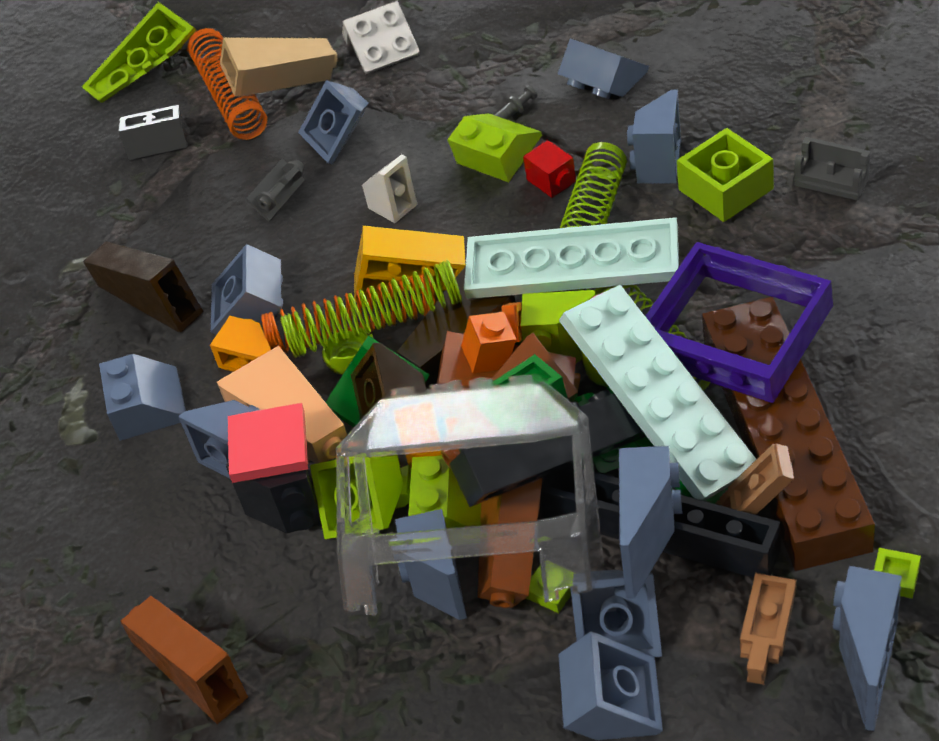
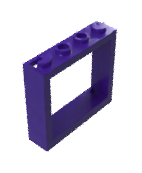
(756, 275)

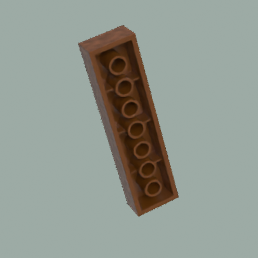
(823, 507)

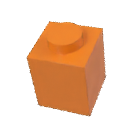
(488, 341)

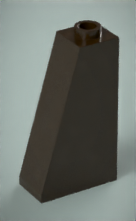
(146, 283)
(427, 340)

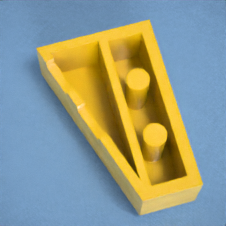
(395, 252)

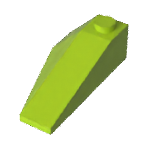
(148, 45)

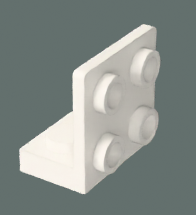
(380, 37)

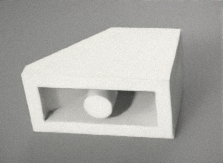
(391, 190)

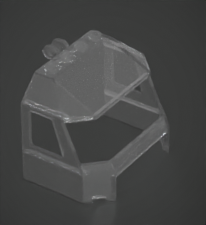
(461, 419)

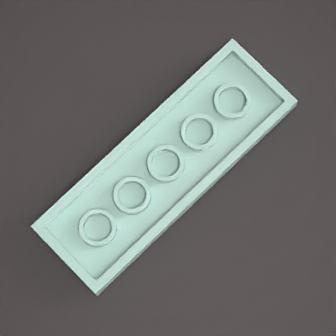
(572, 258)
(658, 391)

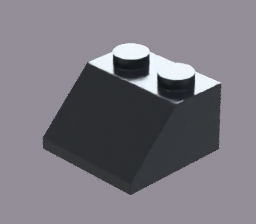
(280, 500)

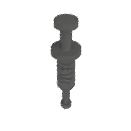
(515, 105)

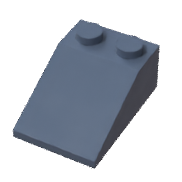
(645, 510)
(867, 626)

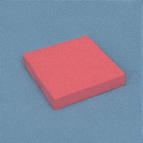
(267, 442)

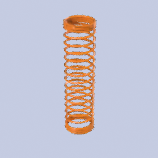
(240, 108)
(273, 337)

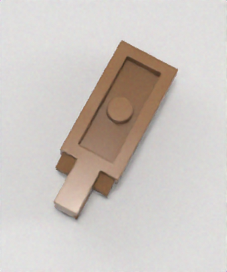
(766, 623)

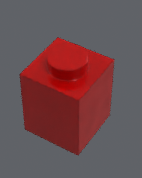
(549, 168)

